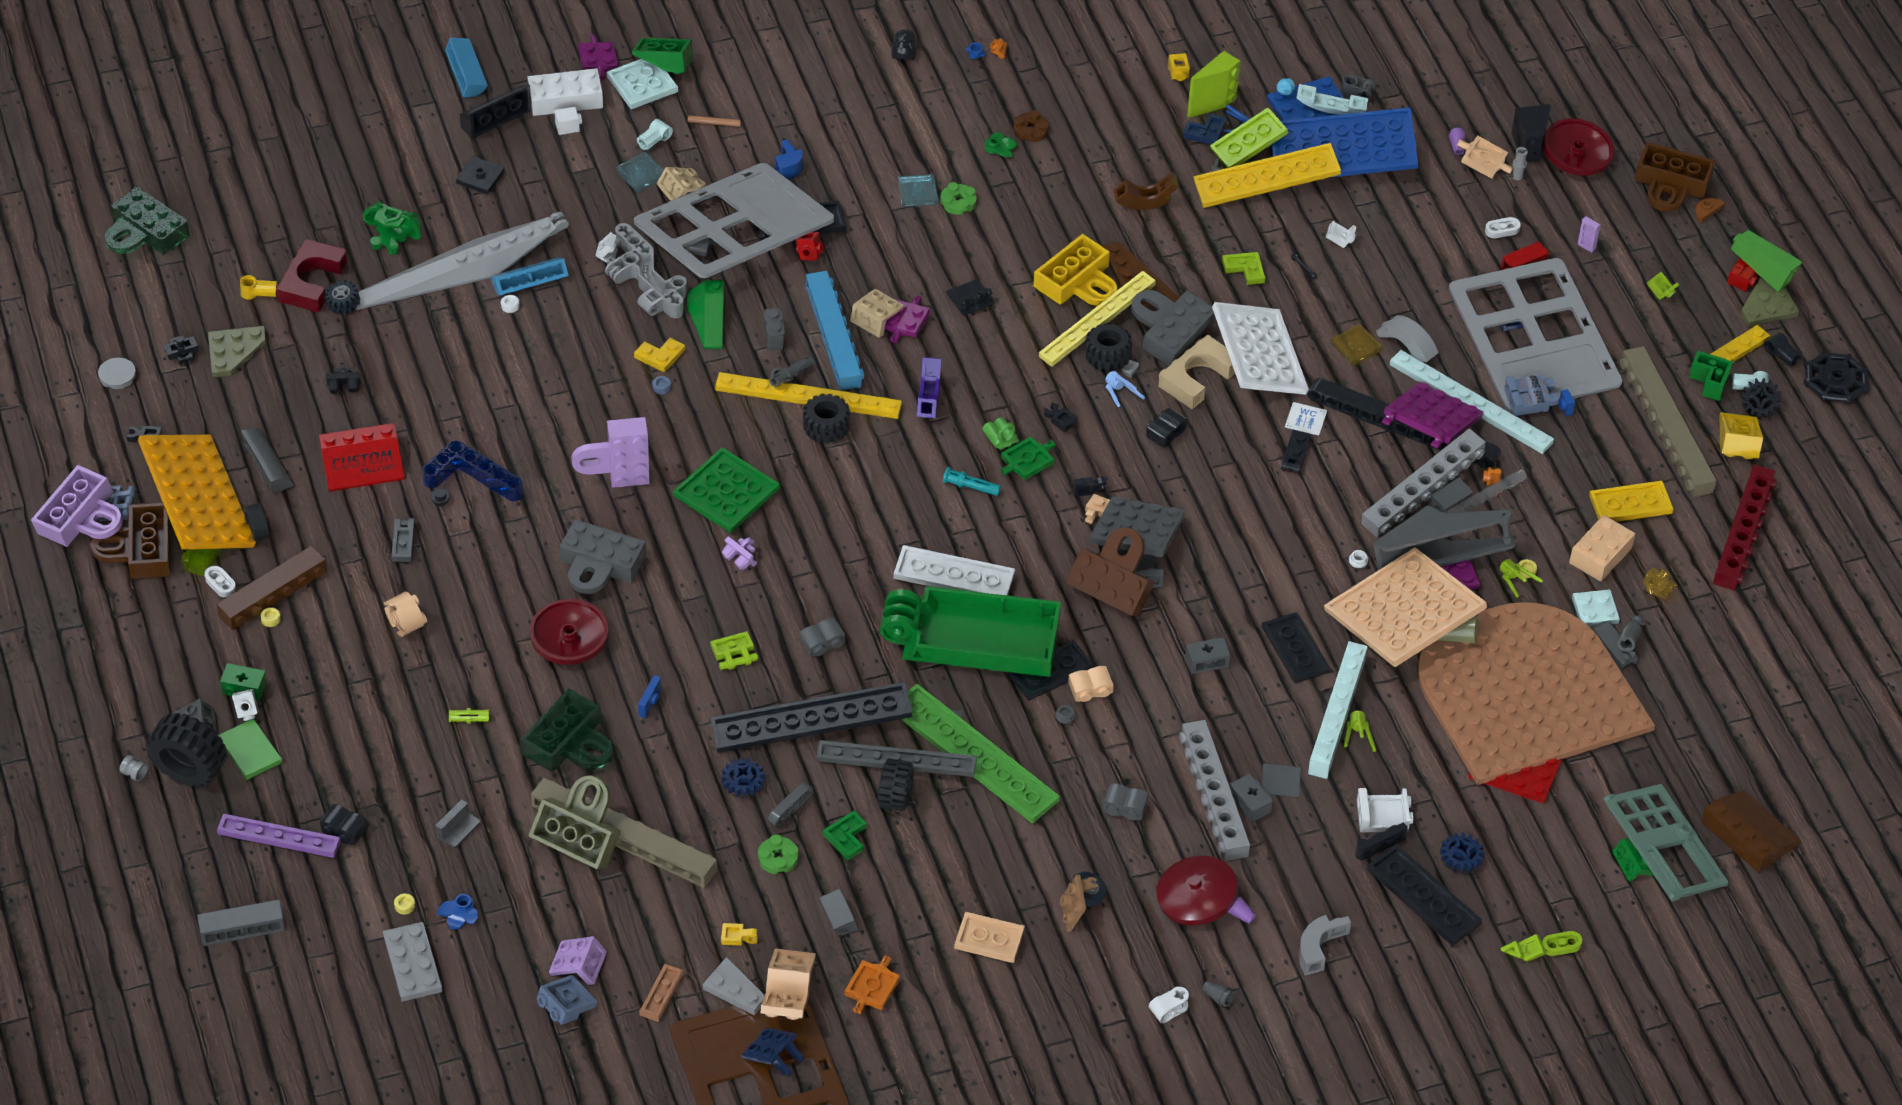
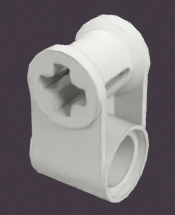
(1169, 1004)

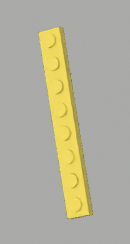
(1099, 316)

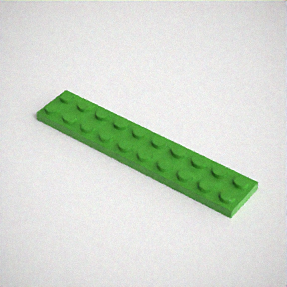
(993, 767)

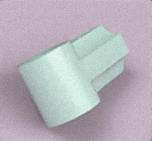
(657, 131)
(1740, 381)

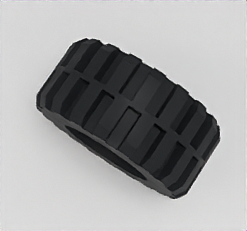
(186, 750)

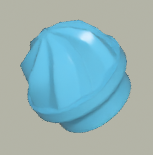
(1285, 86)

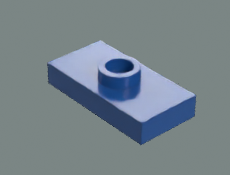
(649, 697)

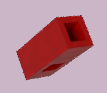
(1524, 256)

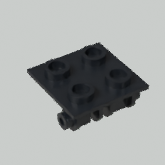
(970, 297)

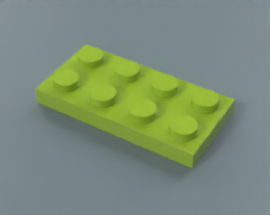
(1249, 139)

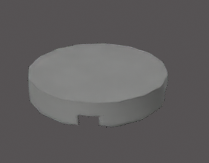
(117, 373)

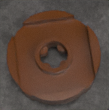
(1033, 119)

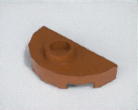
(1707, 208)

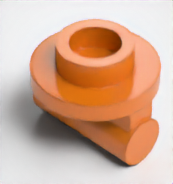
(998, 47)
(1491, 476)

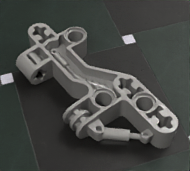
(639, 264)

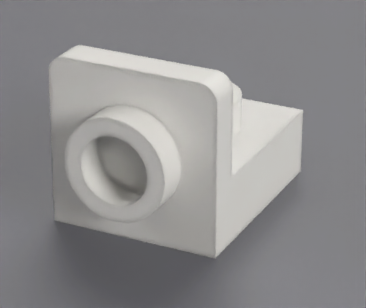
(606, 246)

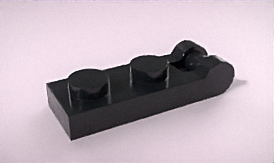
(1295, 451)
(1381, 841)

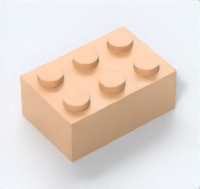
(1602, 548)

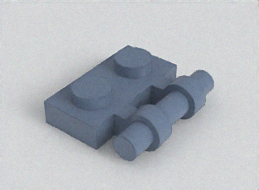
(119, 495)

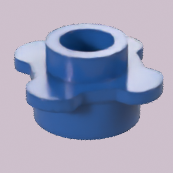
(975, 50)

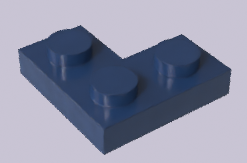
(1205, 133)

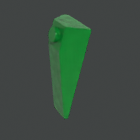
(706, 308)

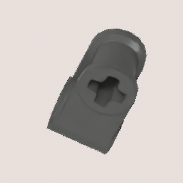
(1357, 86)
(701, 247)

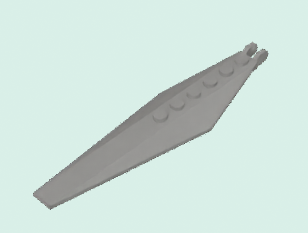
(465, 263)

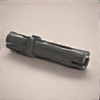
(786, 374)

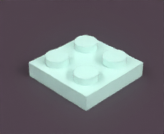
(1595, 607)

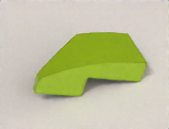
(1527, 949)

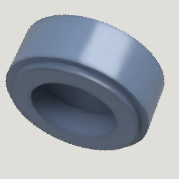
(661, 385)

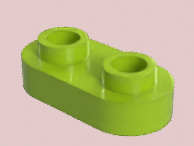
(1560, 943)

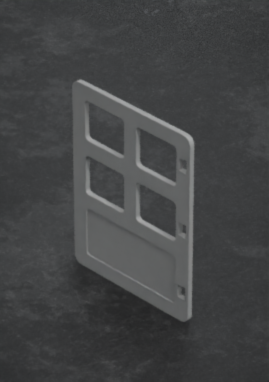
(762, 198)
(1572, 361)

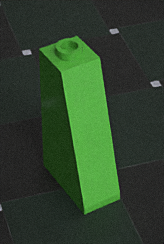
(1766, 259)

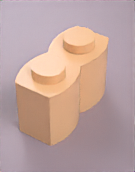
(1090, 683)

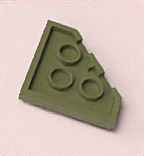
(1768, 305)
(233, 348)

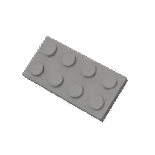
(412, 961)

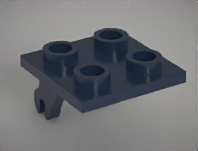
(768, 1047)

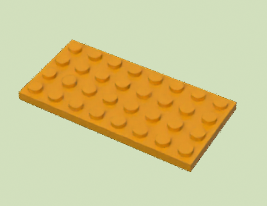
(196, 491)

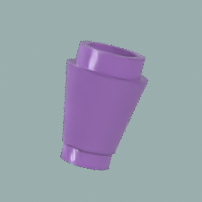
(1454, 137)
(1242, 911)

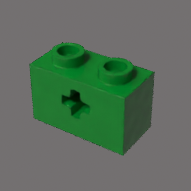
(242, 678)

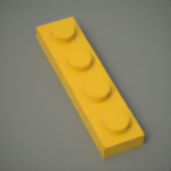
(1742, 344)

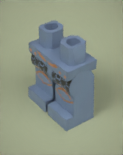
(1530, 394)

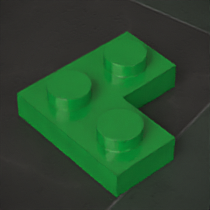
(842, 834)

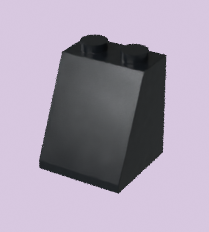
(1530, 129)

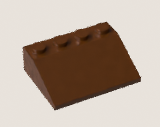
(1749, 829)

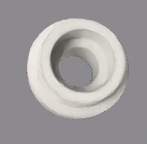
(1358, 559)

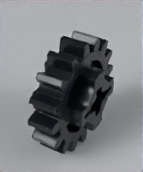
(1771, 399)

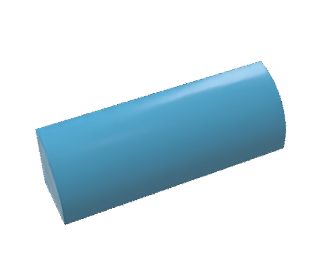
(465, 67)
(529, 276)

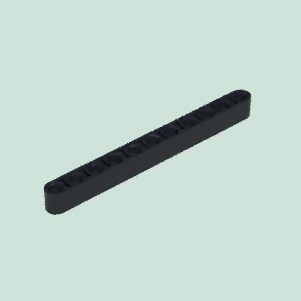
(1372, 412)

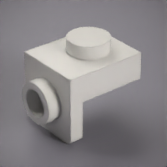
(1340, 234)

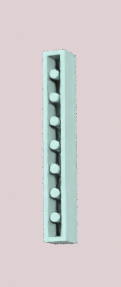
(1337, 710)

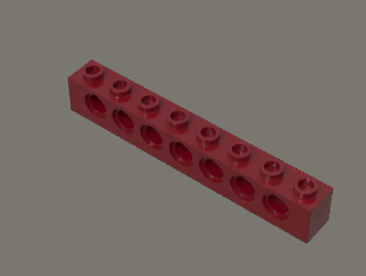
(1744, 526)

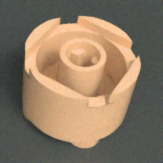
(405, 613)

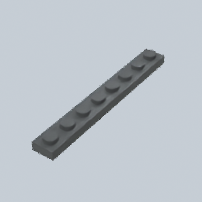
(877, 755)

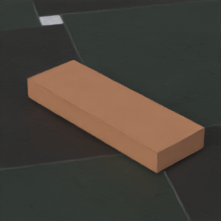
(661, 992)

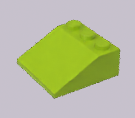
(1214, 85)

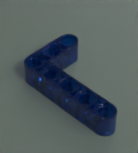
(462, 457)

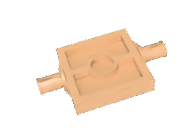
(1484, 157)

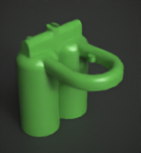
(1000, 433)

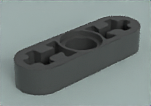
(790, 804)

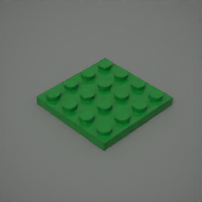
(726, 490)

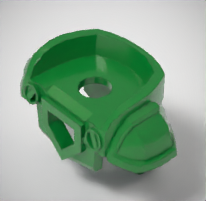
(391, 228)

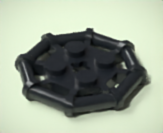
(1837, 365)

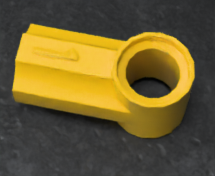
(251, 287)

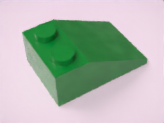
(665, 53)

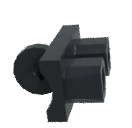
(343, 376)

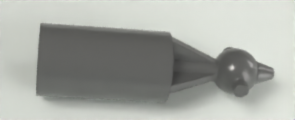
(1631, 633)

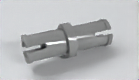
(1519, 163)

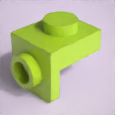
(1661, 286)

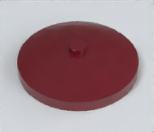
(1578, 147)
(569, 631)
(1197, 890)

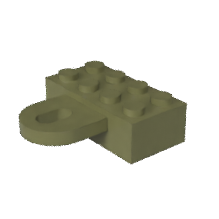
(576, 826)

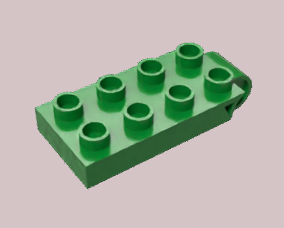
(973, 629)

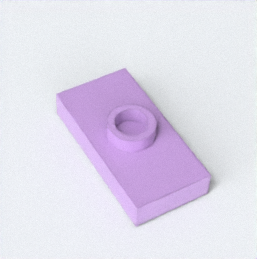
(1588, 234)

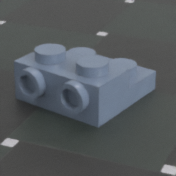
(565, 999)

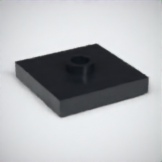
(480, 175)

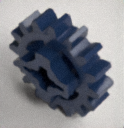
(743, 777)
(1462, 852)

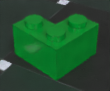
(1713, 371)

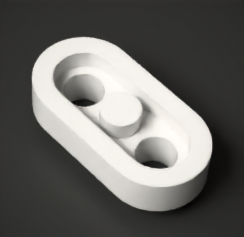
(1502, 227)
(223, 584)

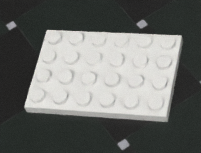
(1260, 348)

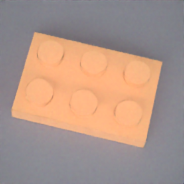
(989, 937)

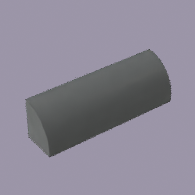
(266, 460)
(241, 922)

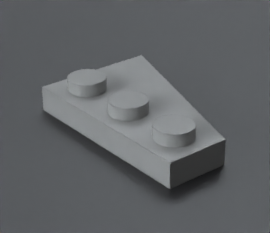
(734, 987)

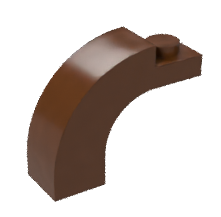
(1146, 197)

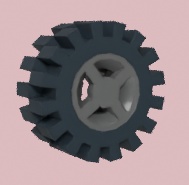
(342, 297)

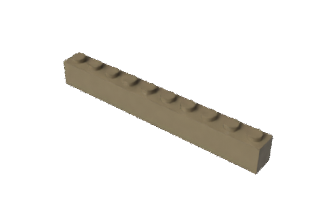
(1668, 422)
(643, 841)

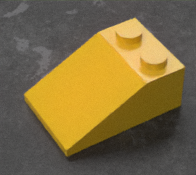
(1740, 435)

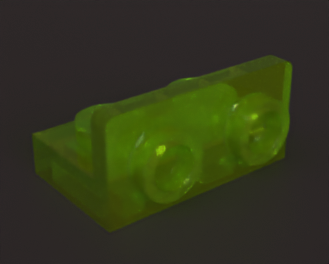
(198, 560)

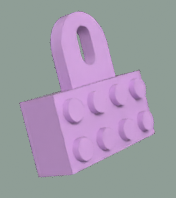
(622, 456)
(77, 507)

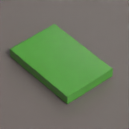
(250, 749)

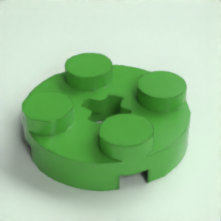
(954, 191)
(781, 845)

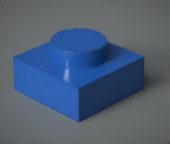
(1566, 402)

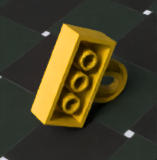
(1076, 272)

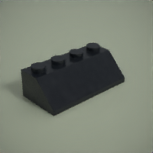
(496, 111)

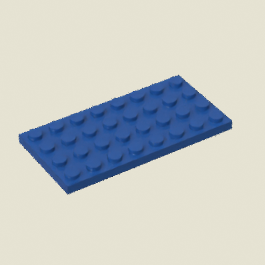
(1360, 140)

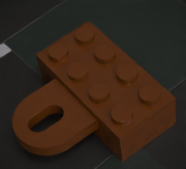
(1673, 173)
(141, 544)
(1113, 576)

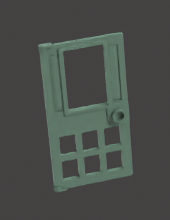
(1667, 835)

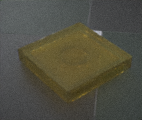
(1356, 344)

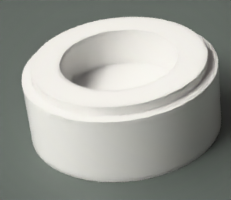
(510, 303)

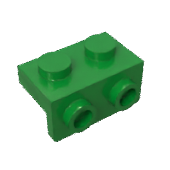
(1630, 860)

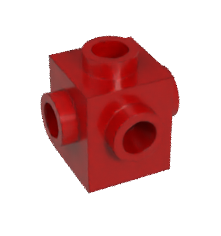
(809, 246)

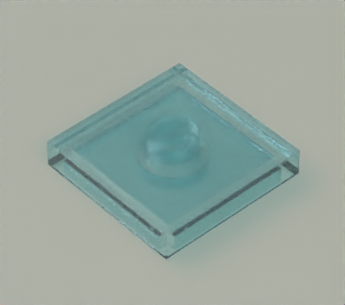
(640, 171)
(917, 190)

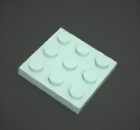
(641, 83)

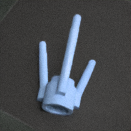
(1115, 381)

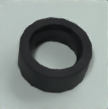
(257, 521)

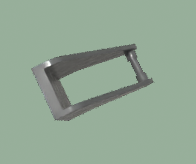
(1427, 533)

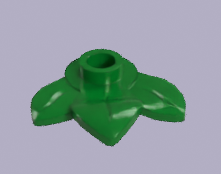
(1000, 144)

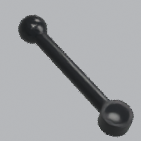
(1294, 257)

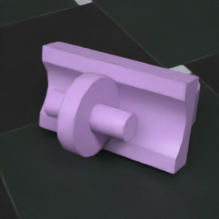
(733, 548)

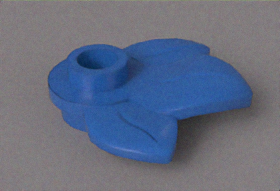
(459, 914)

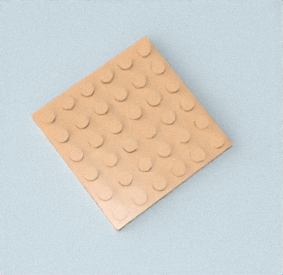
(1405, 606)

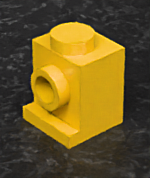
(1178, 71)

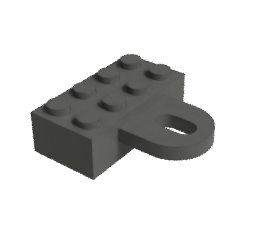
(1173, 325)
(600, 552)

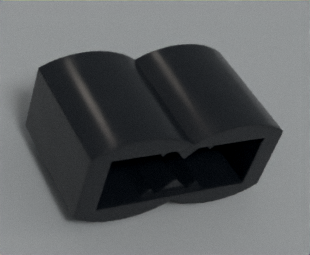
(1166, 427)
(343, 824)

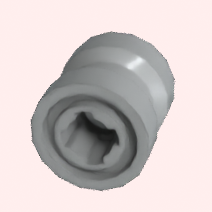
(132, 767)

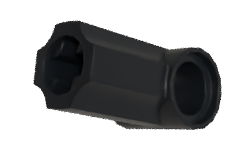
(1780, 346)

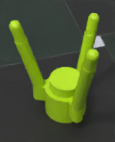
(1512, 570)
(1358, 724)

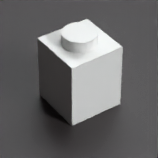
(567, 120)

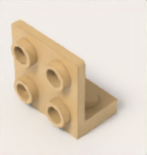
(679, 181)
(873, 311)

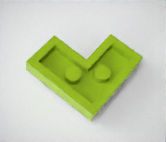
(1247, 263)

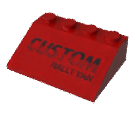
(361, 457)

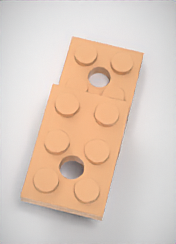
(788, 984)

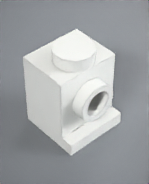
(245, 697)

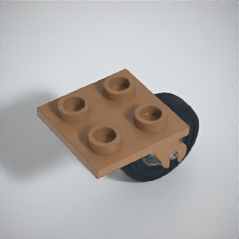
(1083, 891)

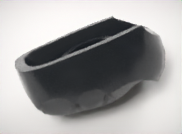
(904, 45)

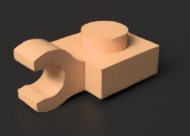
(1095, 507)

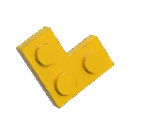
(660, 358)

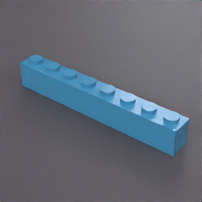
(834, 331)

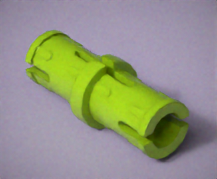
(483, 715)

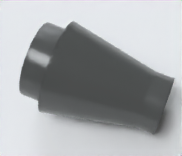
(1220, 994)

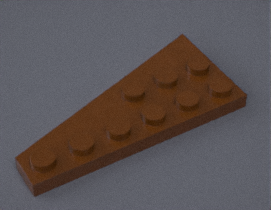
(1127, 266)

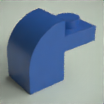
(790, 162)

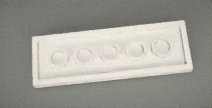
(952, 572)

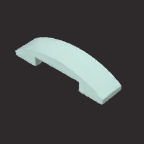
(1330, 104)

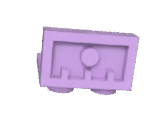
(580, 957)

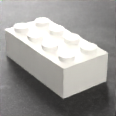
(565, 90)

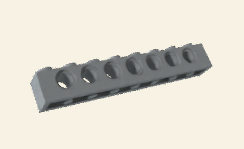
(1415, 484)
(1214, 790)

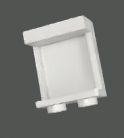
(1380, 812)

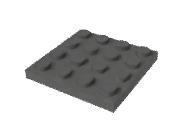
(1153, 522)

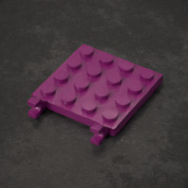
(1433, 413)

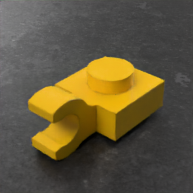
(734, 934)

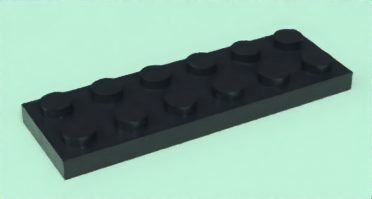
(1424, 894)

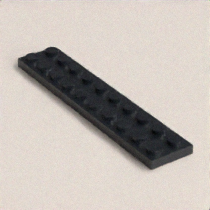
(811, 717)

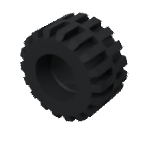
(1108, 347)
(826, 407)
(895, 784)

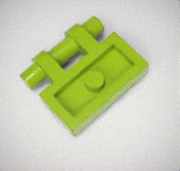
(734, 645)

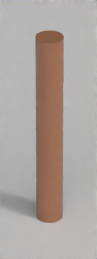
(714, 121)

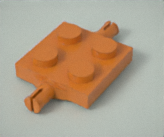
(872, 985)

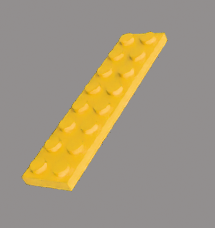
(1267, 175)

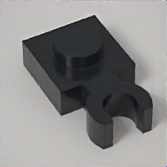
(1061, 418)
(146, 430)
(1087, 485)

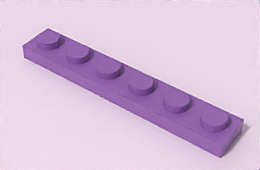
(278, 835)

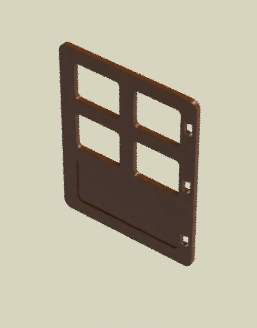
(713, 1047)

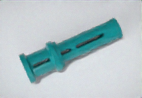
(962, 479)

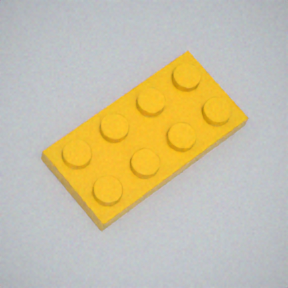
(1631, 501)

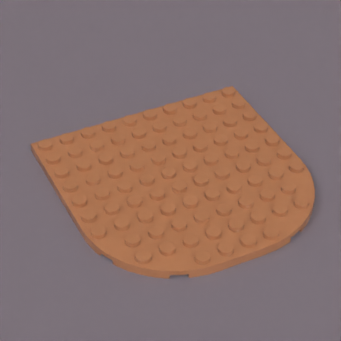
(1528, 691)

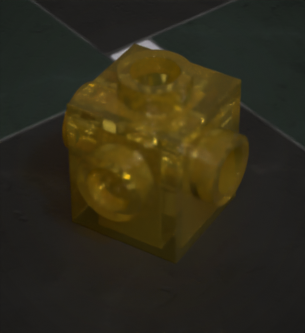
(1658, 582)

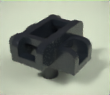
(179, 346)

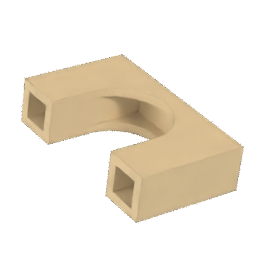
(1205, 353)

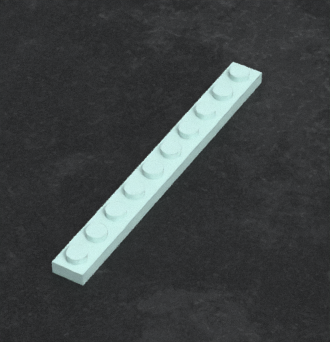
(1492, 413)

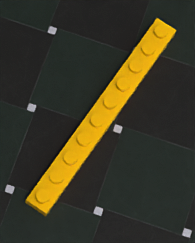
(801, 394)

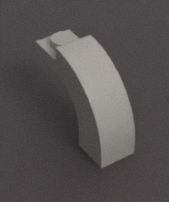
(1412, 335)
(1316, 933)

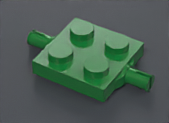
(1027, 458)

